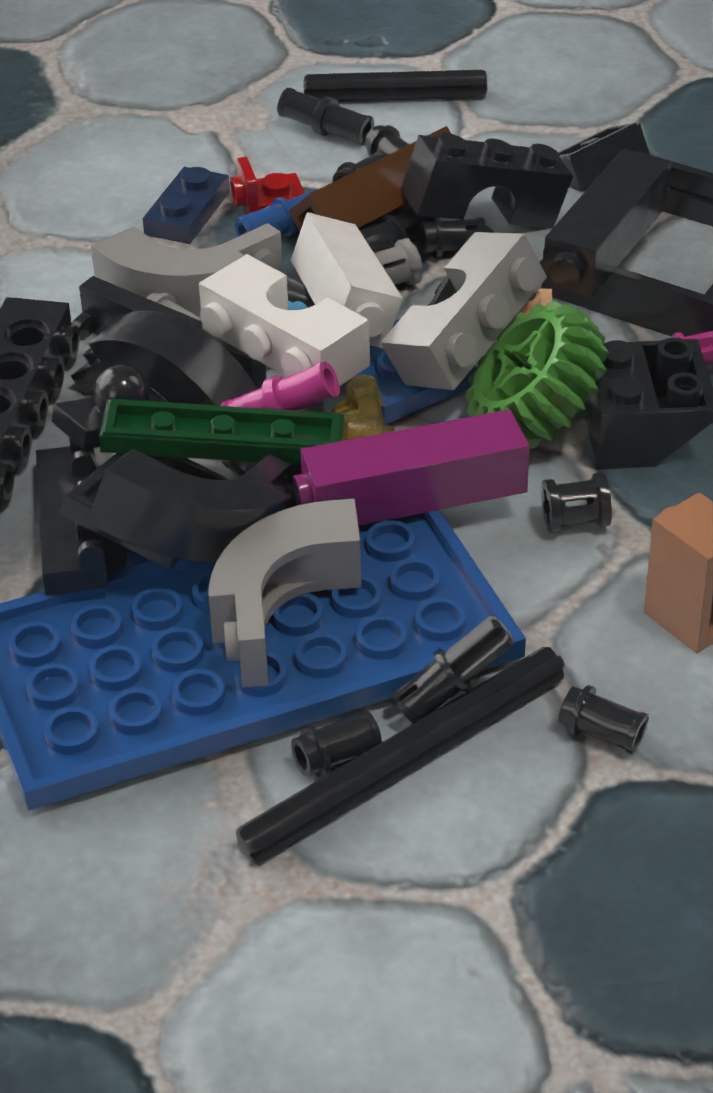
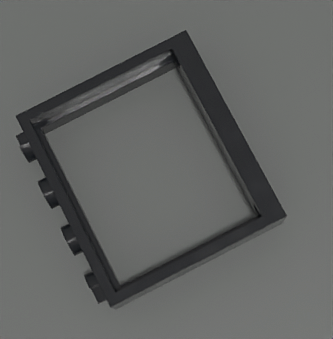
(653, 301)

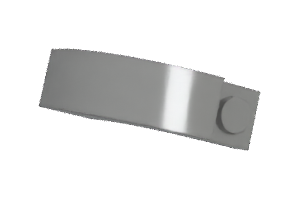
(148, 267)
(274, 562)

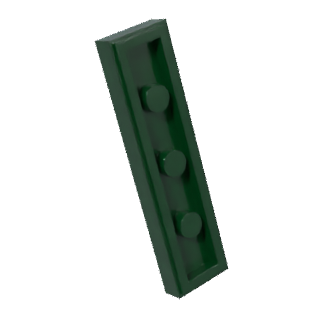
(214, 430)

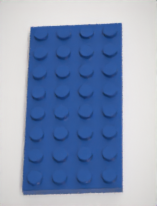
(134, 684)

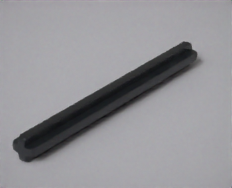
(398, 755)

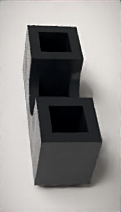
(451, 171)

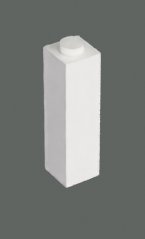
(341, 266)

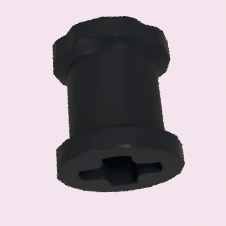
(596, 510)

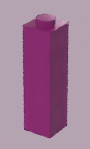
(419, 467)

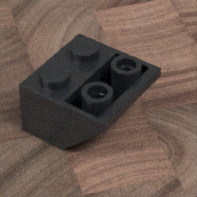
(648, 402)

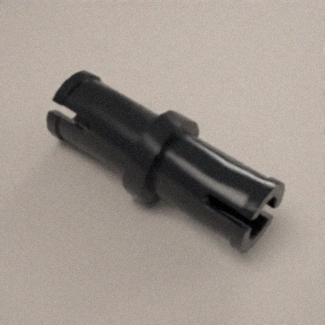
(324, 116)

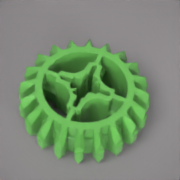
(540, 370)

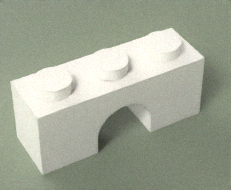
(250, 311)

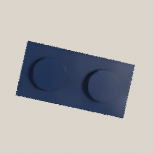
(186, 205)

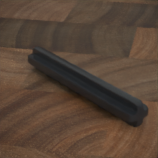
(397, 85)

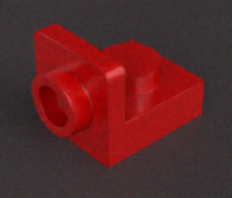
(259, 193)

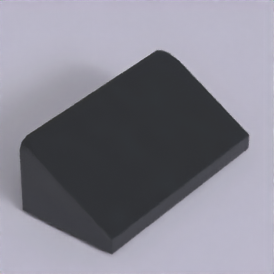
(594, 154)

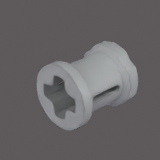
(404, 261)

